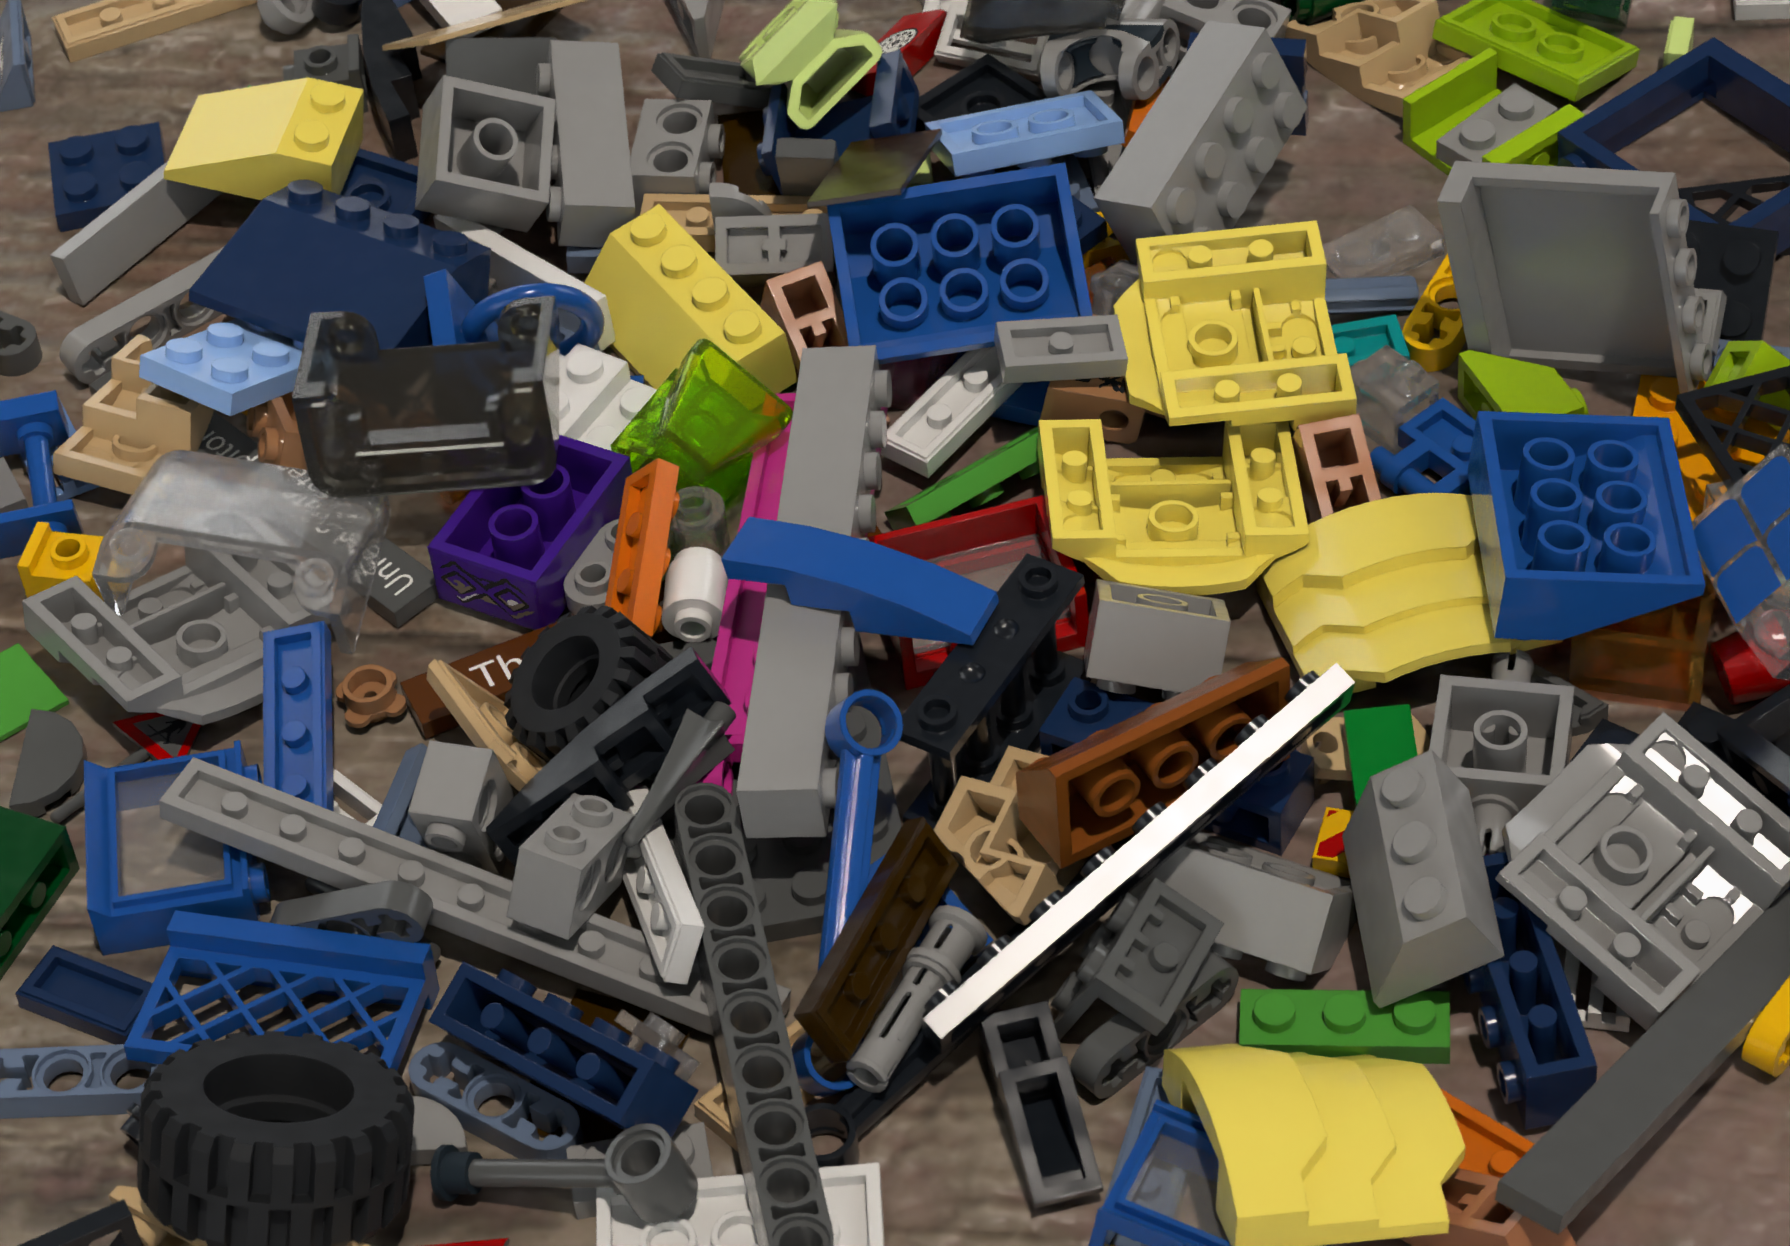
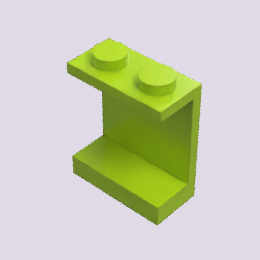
(1461, 92)

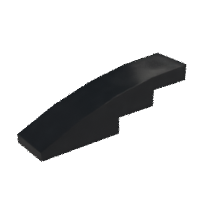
(391, 74)
(613, 750)

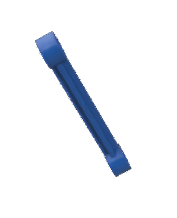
(849, 844)

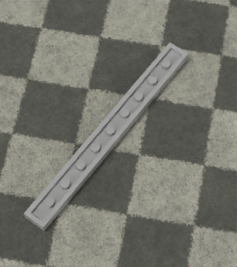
(463, 896)

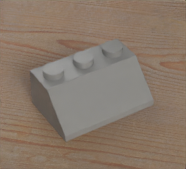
(1419, 880)
(1266, 902)

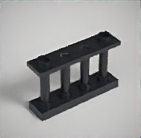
(996, 688)

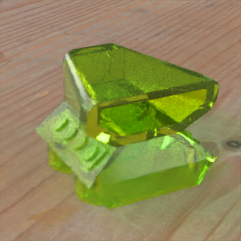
(705, 421)

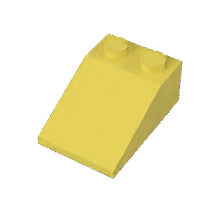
(269, 136)

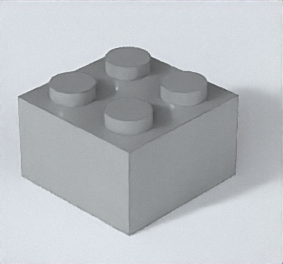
(485, 154)
(1153, 639)

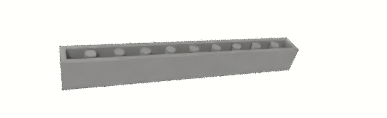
(804, 651)

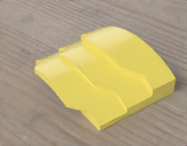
(1234, 329)
(1173, 519)
(1385, 590)
(1319, 1143)

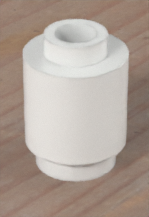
(694, 594)

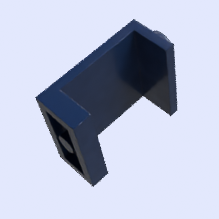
(885, 113)

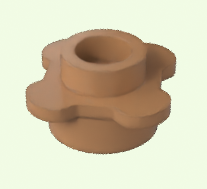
(370, 695)

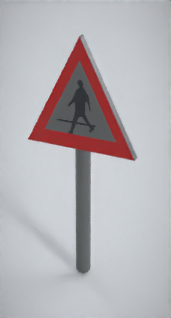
(155, 736)

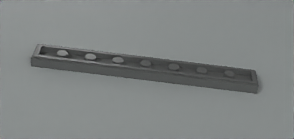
(1651, 1078)

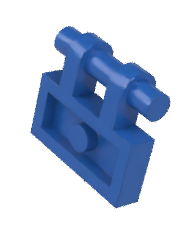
(1434, 440)

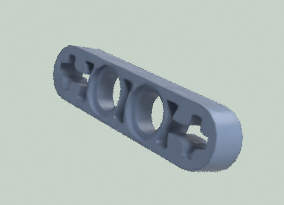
(91, 1096)

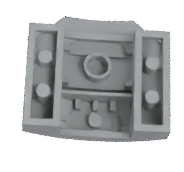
(185, 638)
(1647, 863)

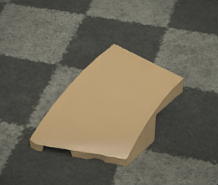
(1379, 49)
(129, 426)
(994, 844)

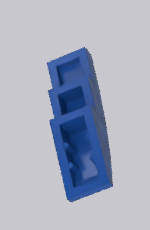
(874, 583)

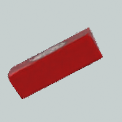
(916, 39)

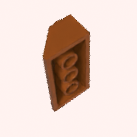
(1108, 781)

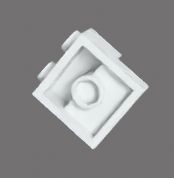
(597, 396)

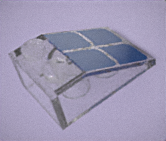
(1747, 557)

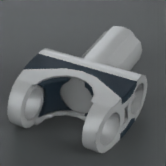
(1134, 51)

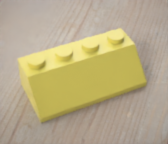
(671, 294)

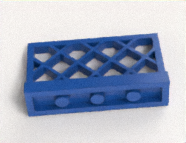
(296, 964)

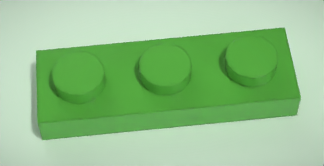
(974, 483)
(1347, 1024)

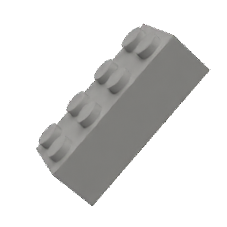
(1204, 139)

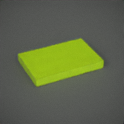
(1538, 45)

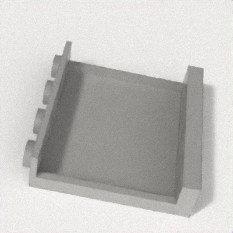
(1576, 268)

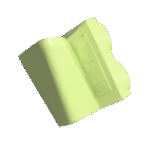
(811, 57)

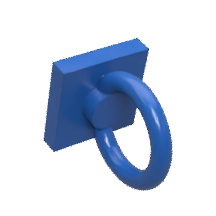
(459, 320)

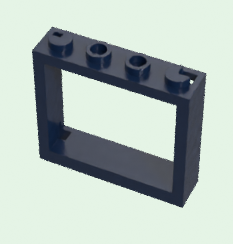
(1705, 72)

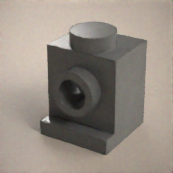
(335, 63)

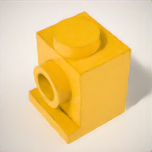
(56, 557)

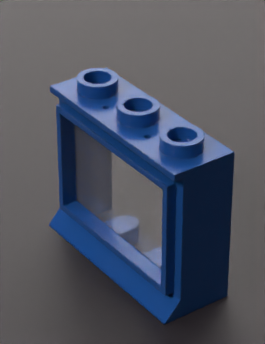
(151, 867)
(1165, 1186)

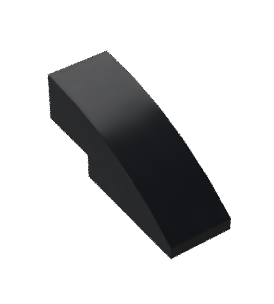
(1039, 1104)

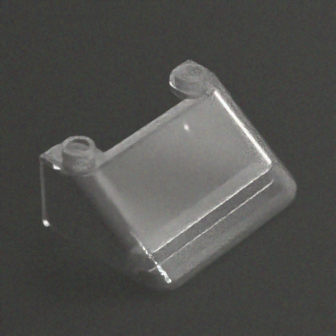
(254, 514)

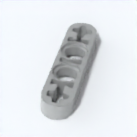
(166, 323)

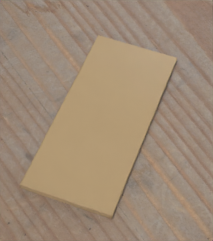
(479, 24)

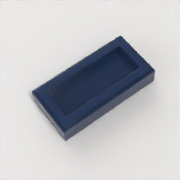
(84, 995)

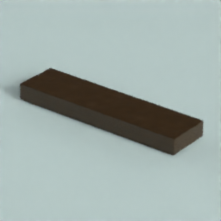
(876, 940)

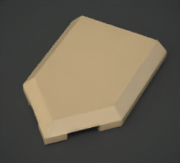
(484, 721)

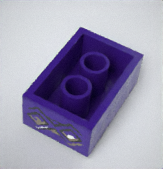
(516, 544)

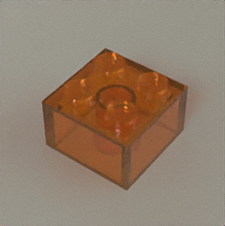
(1650, 654)

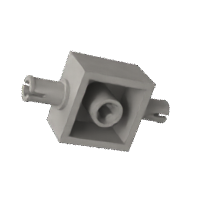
(1502, 739)

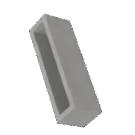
(590, 142)

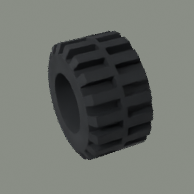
(577, 676)

